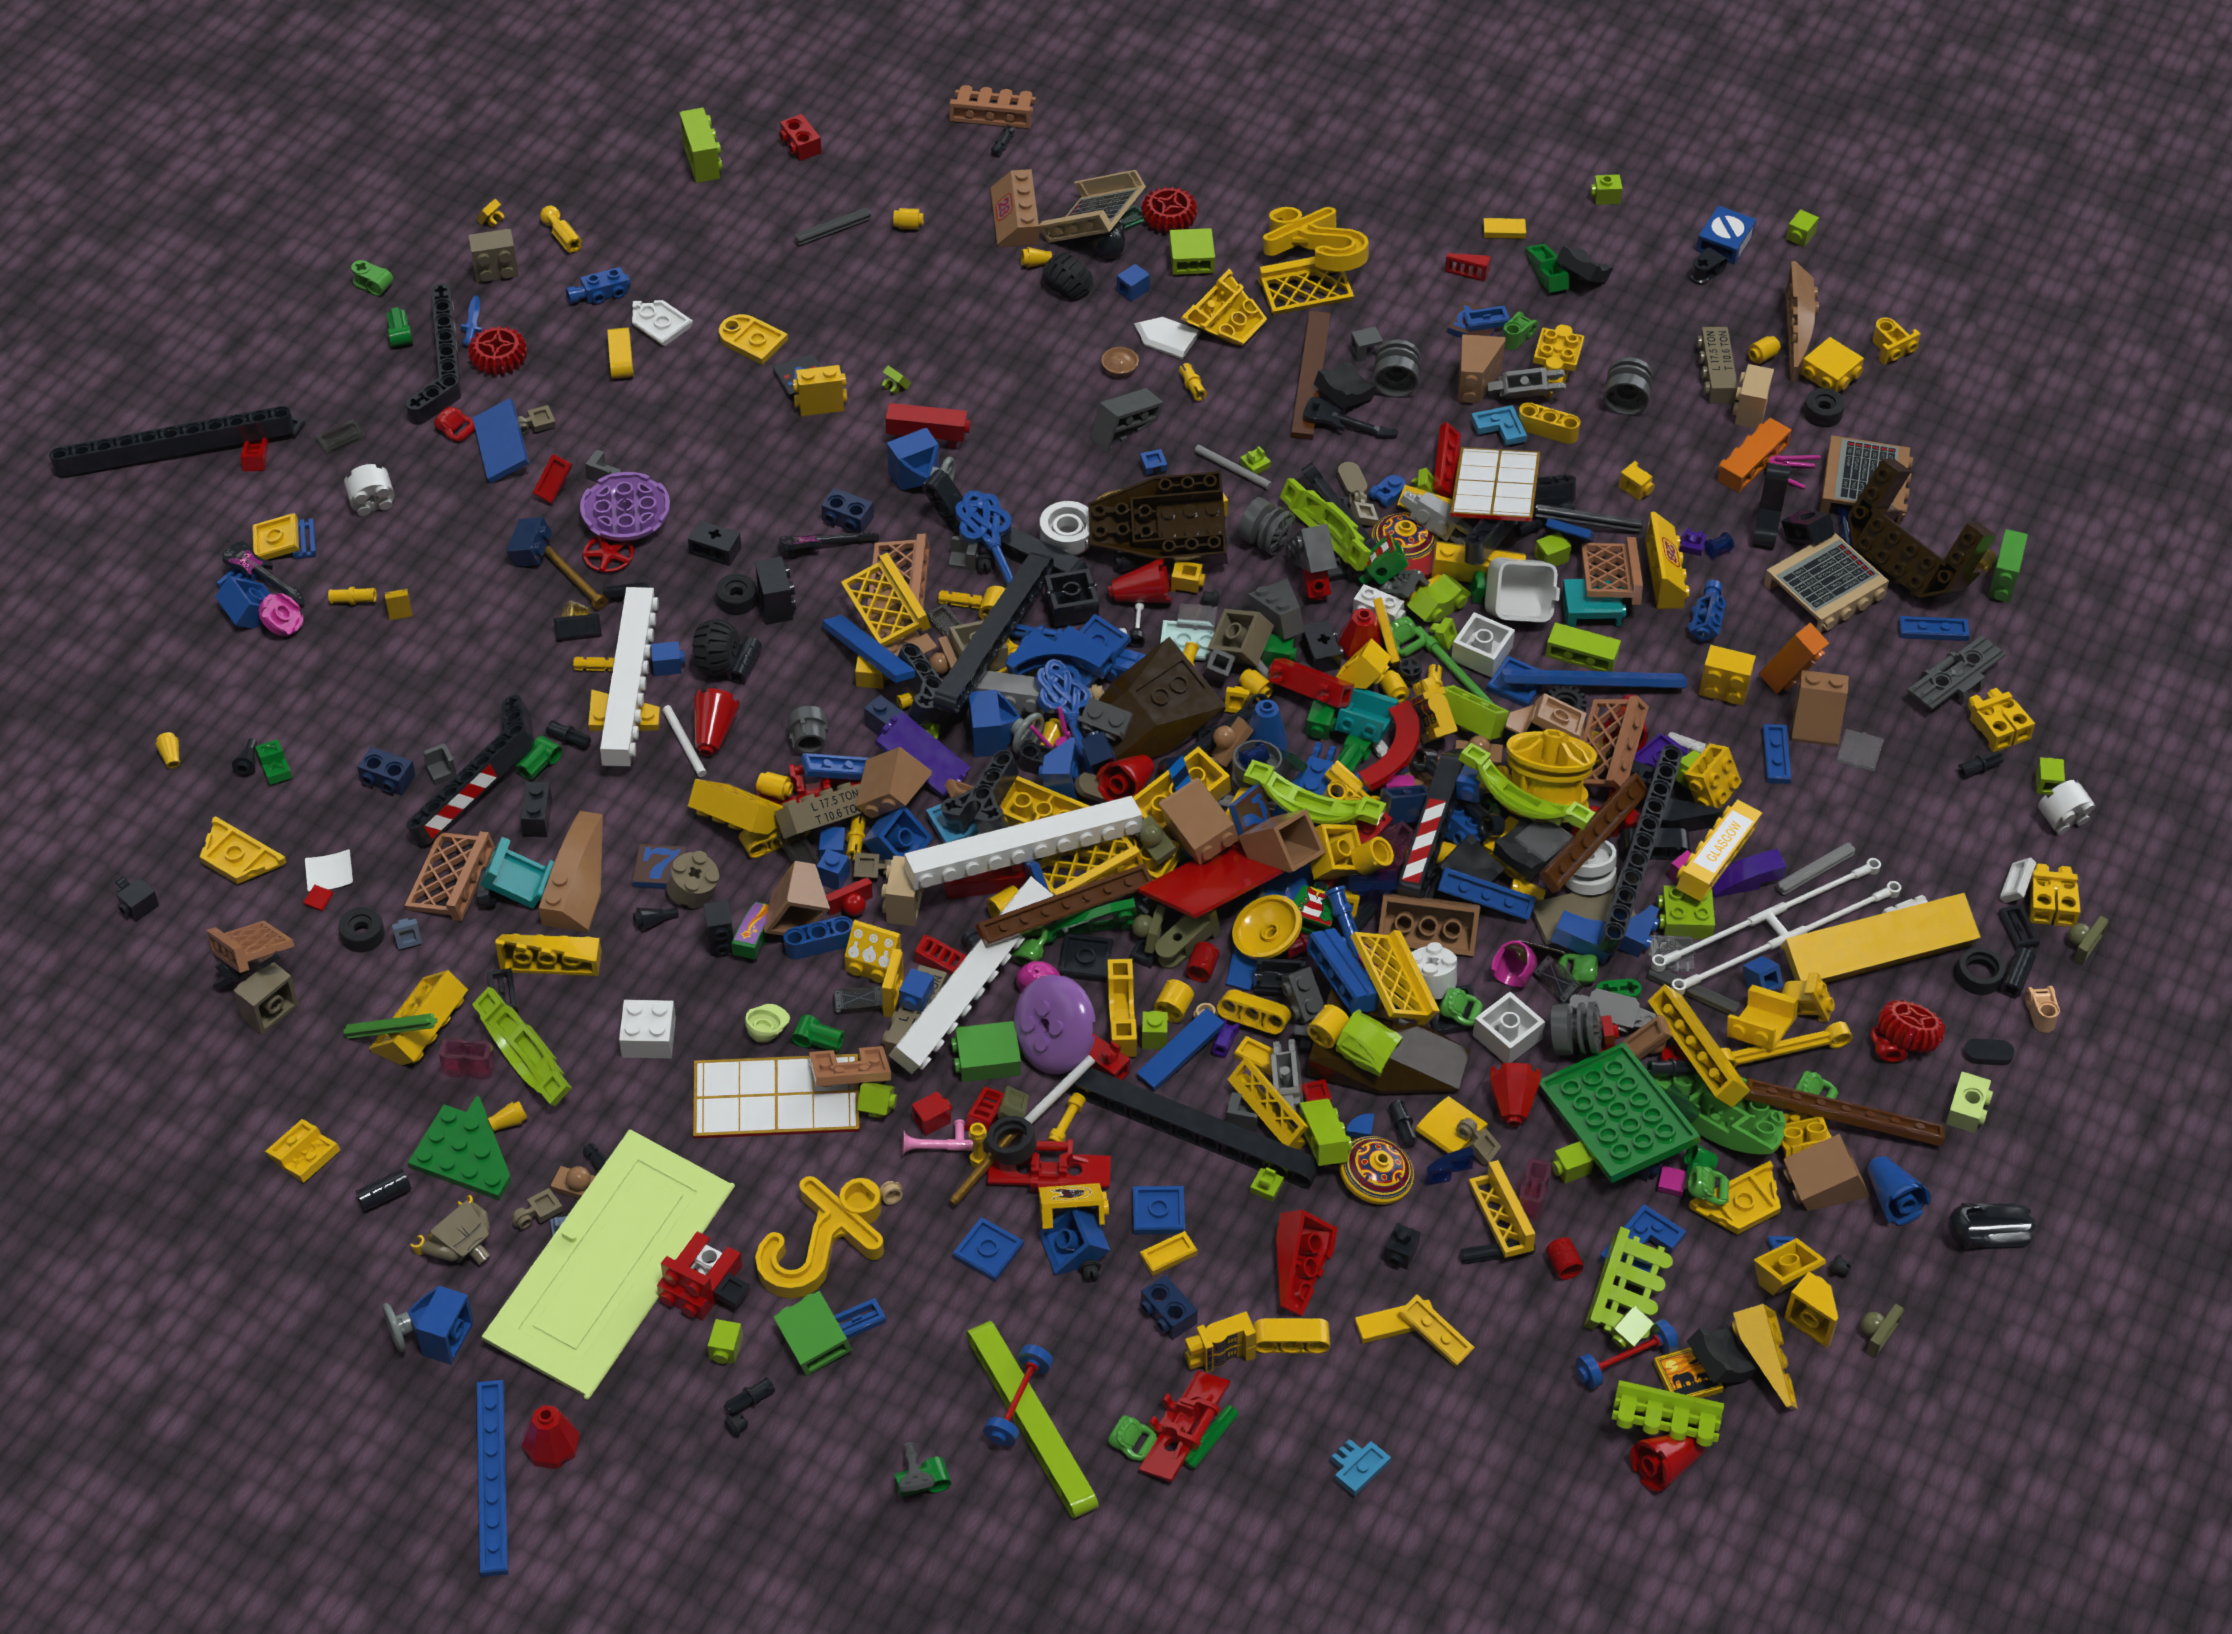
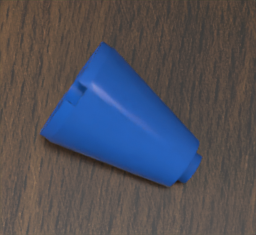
(1268, 724)
(1897, 1191)

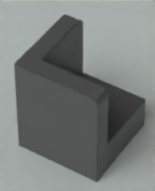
(1362, 340)
(597, 467)
(963, 554)
(439, 764)
(1241, 1115)

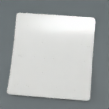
(329, 870)

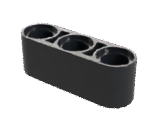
(1668, 844)

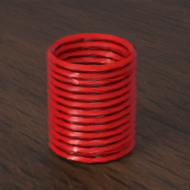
(1202, 961)
(1564, 1258)

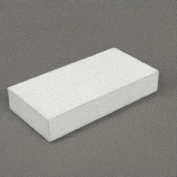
(2017, 880)

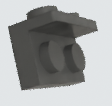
(1404, 583)
(1105, 718)
(1303, 995)

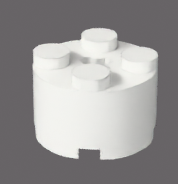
(369, 489)
(2066, 806)
(1437, 967)

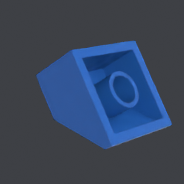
(241, 601)
(1062, 768)
(896, 834)
(1074, 1239)

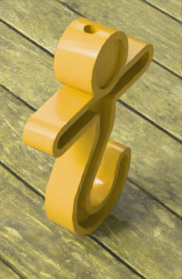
(1334, 247)
(836, 1218)

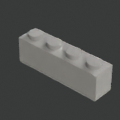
(1017, 689)

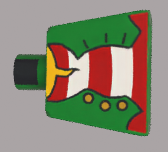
(1384, 561)
(1314, 908)

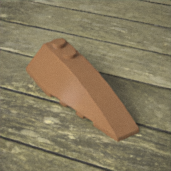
(1800, 313)
(575, 877)

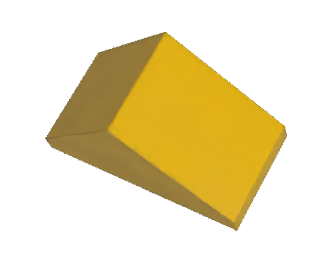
(398, 604)

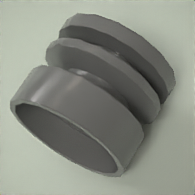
(1396, 368)
(1628, 386)
(1266, 525)
(1239, 771)
(1579, 1028)

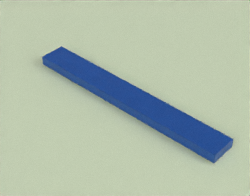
(1593, 678)
(492, 1478)

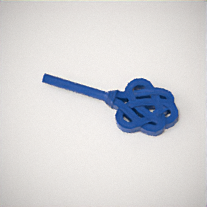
(975, 528)
(1055, 684)

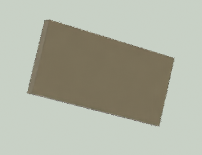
(1548, 911)

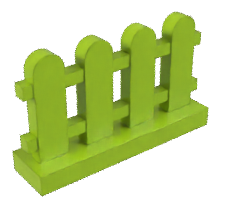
(1625, 1272)
(1671, 1406)

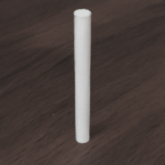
(684, 741)
(1066, 1083)

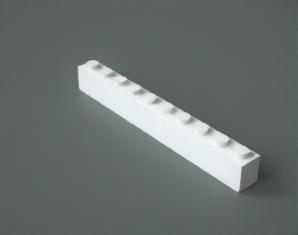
(628, 677)
(1022, 842)
(960, 989)

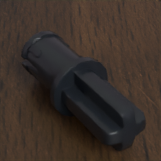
(568, 734)
(1980, 764)
(1670, 1068)
(1403, 1122)
(749, 1396)

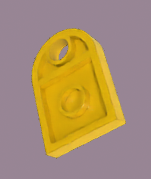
(751, 337)

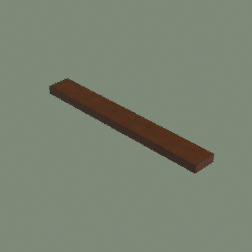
(1312, 361)
(1586, 841)
(1062, 906)
(1845, 1112)

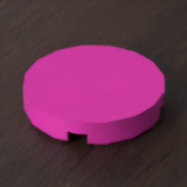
(280, 614)

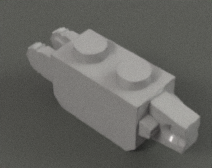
(1527, 383)
(1435, 516)
(1623, 1009)
(1287, 1074)

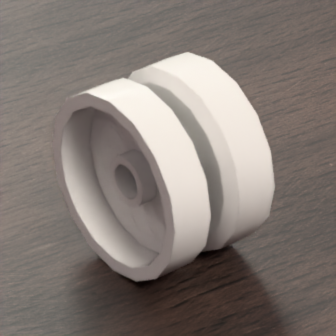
(1597, 873)

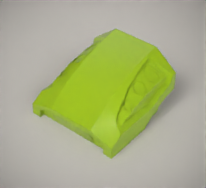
(1367, 1042)

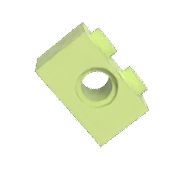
(1969, 1101)

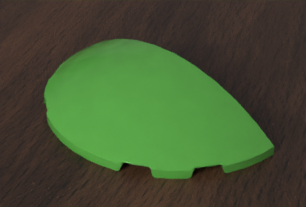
(1744, 1128)

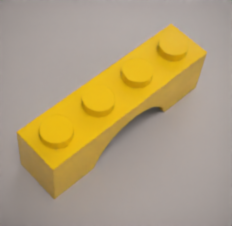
(1122, 1005)

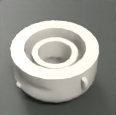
(1062, 518)

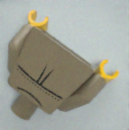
(458, 1235)

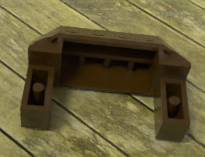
(1902, 554)

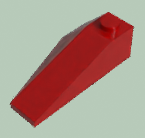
(1302, 1250)

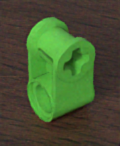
(371, 277)
(1518, 330)

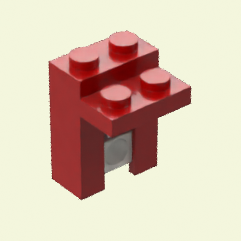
(690, 1281)

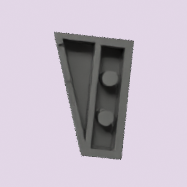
(1124, 415)
(1312, 549)
(1278, 606)

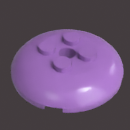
(625, 506)
(1054, 1024)

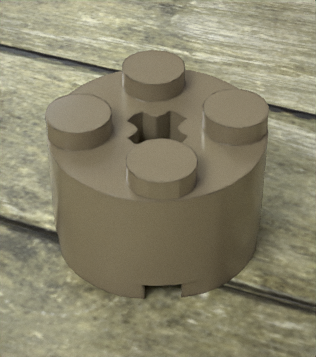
(692, 879)

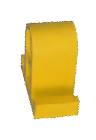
(1894, 340)
(1812, 997)

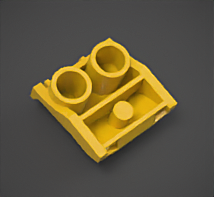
(1802, 1132)

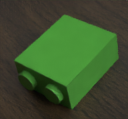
(2008, 565)
(986, 1051)
(812, 1333)

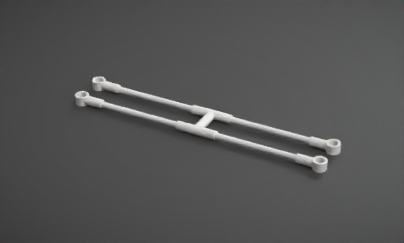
(1769, 915)

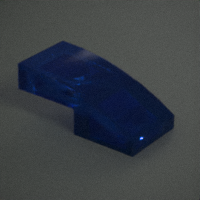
(1441, 1169)

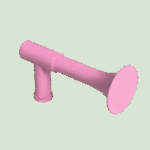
(956, 1144)

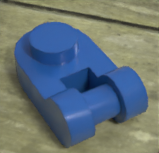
(1391, 486)

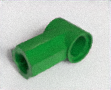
(398, 328)
(1354, 751)
(541, 754)
(811, 1032)
(1698, 1156)
(936, 1469)

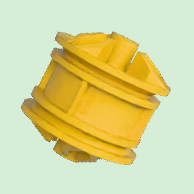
(1550, 766)

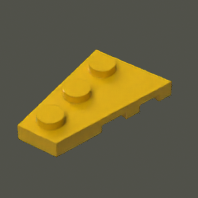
(598, 705)

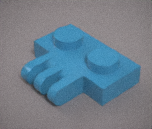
(1358, 1465)

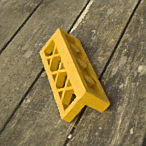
(1264, 1106)
(1509, 1205)

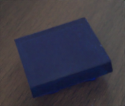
(1384, 882)

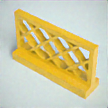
(1301, 271)
(899, 588)
(1114, 864)
(1400, 965)

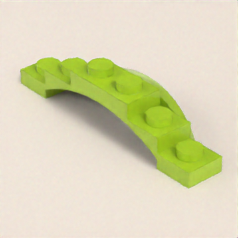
(1317, 512)
(1518, 799)
(1320, 808)
(522, 1047)

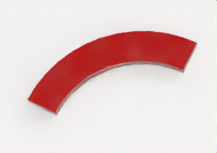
(1401, 750)

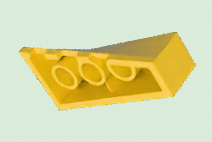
(549, 954)

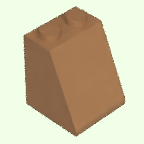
(1478, 365)
(1819, 708)
(890, 782)
(1198, 821)
(1283, 841)
(796, 899)
(1825, 1175)

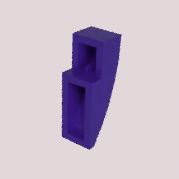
(1750, 873)

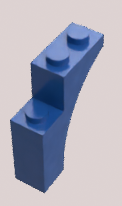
(1070, 648)
(1583, 933)

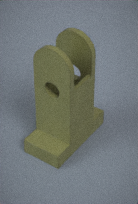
(1184, 936)

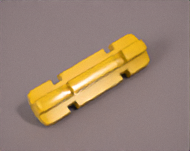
(960, 599)
(593, 663)

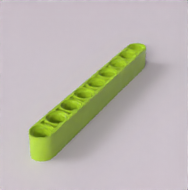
(1033, 1420)

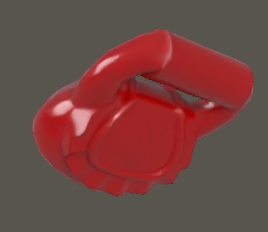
(450, 420)
(1886, 1049)

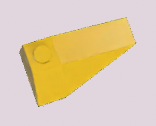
(1762, 1337)

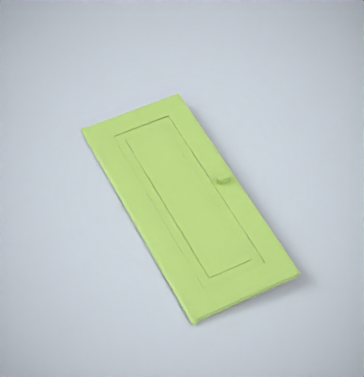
(605, 1264)

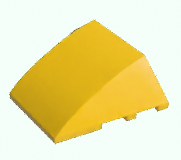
(1227, 312)

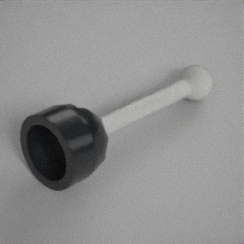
(1138, 635)

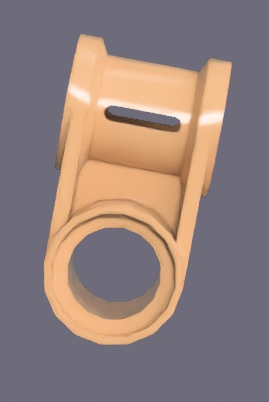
(2043, 1008)

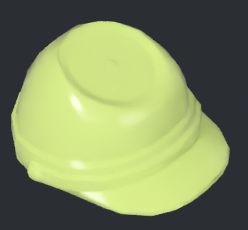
(766, 1022)

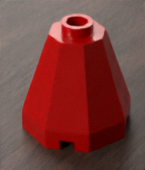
(1358, 631)
(1514, 1091)
(550, 1438)

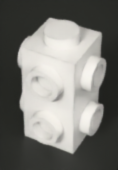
(1365, 600)

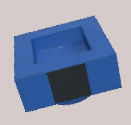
(1153, 461)

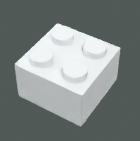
(1482, 644)
(1508, 1028)
(647, 1029)

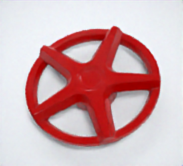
(607, 554)

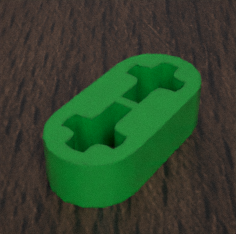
(1620, 986)

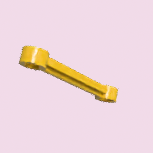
(1835, 1035)

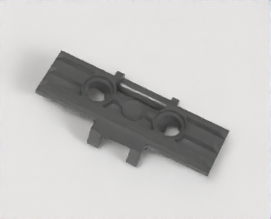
(1940, 685)

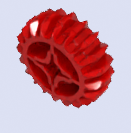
(1169, 209)
(497, 350)
(1911, 1026)

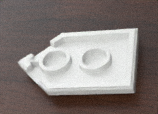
(660, 321)
(1167, 336)

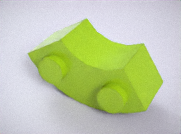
(1439, 599)

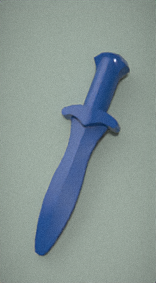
(471, 325)

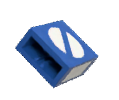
(1727, 233)

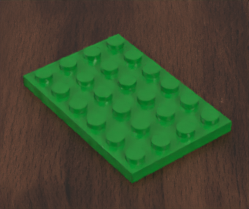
(1618, 1112)

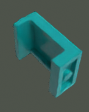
(1579, 606)
(1366, 715)
(516, 875)

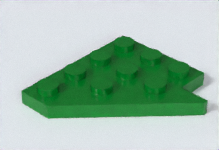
(463, 1151)

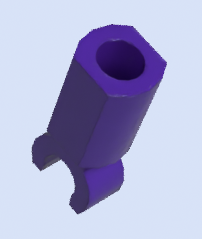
(1225, 1038)

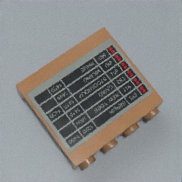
(1852, 464)

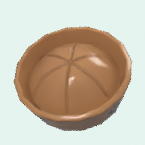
(1120, 362)

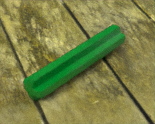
(1211, 1436)

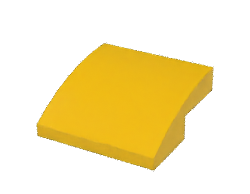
(1442, 1122)
(302, 1150)

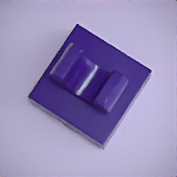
(1692, 542)

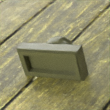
(1155, 840)
(1149, 927)
(2086, 938)
(1013, 1103)
(1880, 1328)

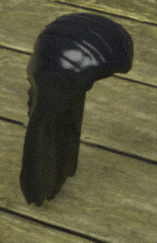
(1108, 244)
(1991, 1225)

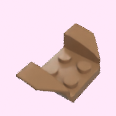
(924, 642)
(1549, 714)

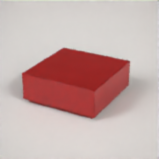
(1316, 1091)

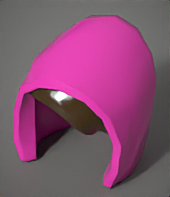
(1514, 964)

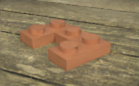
(871, 1067)

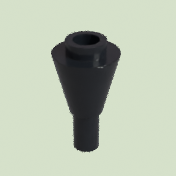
(1126, 562)
(245, 762)
(648, 917)

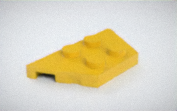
(237, 854)
(1750, 1201)

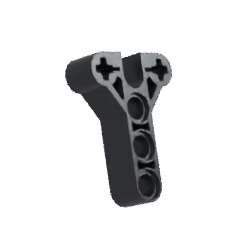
(1771, 505)
(924, 687)
(984, 799)

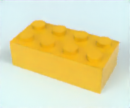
(1199, 766)

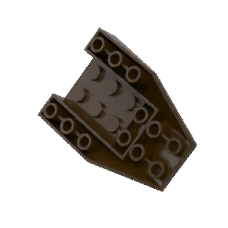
(1164, 519)
(1167, 703)
(1420, 1064)

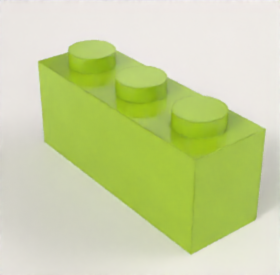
(1582, 648)
(1475, 713)
(1325, 1132)

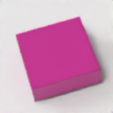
(1672, 1181)

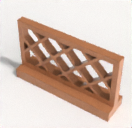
(1628, 569)
(916, 574)
(1624, 744)
(467, 876)
(247, 943)

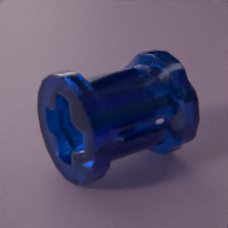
(1719, 545)
(1257, 753)

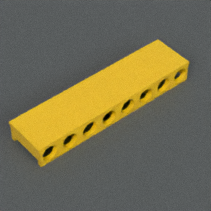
(1031, 802)
(1882, 940)

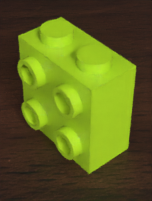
(1192, 251)
(1685, 915)

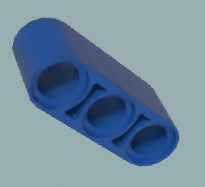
(817, 937)

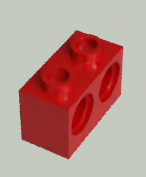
(800, 137)

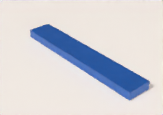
(868, 648)

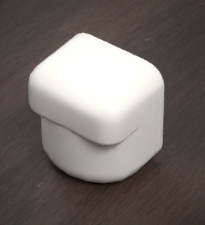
(1521, 589)

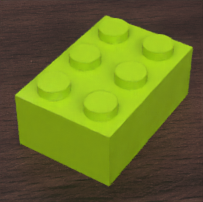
(700, 145)

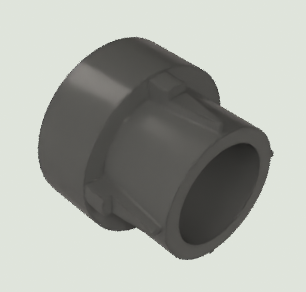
(808, 729)

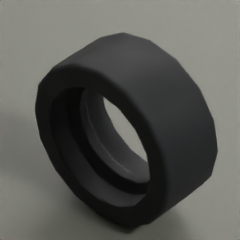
(1985, 957)
(1016, 1154)

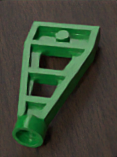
(1123, 915)

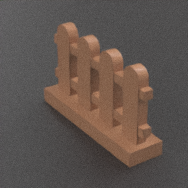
(992, 113)

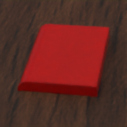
(318, 897)

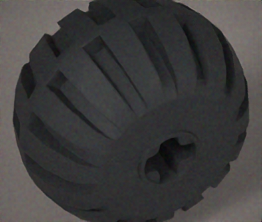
(1068, 276)
(715, 647)

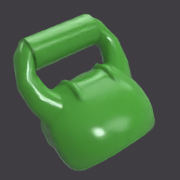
(1404, 630)
(1030, 949)
(1584, 967)
(1454, 1004)
(1813, 1083)
(1702, 1184)
(1126, 1435)

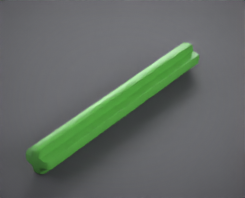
(390, 1026)

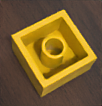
(1727, 675)

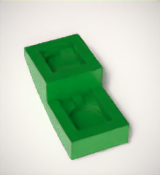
(273, 762)

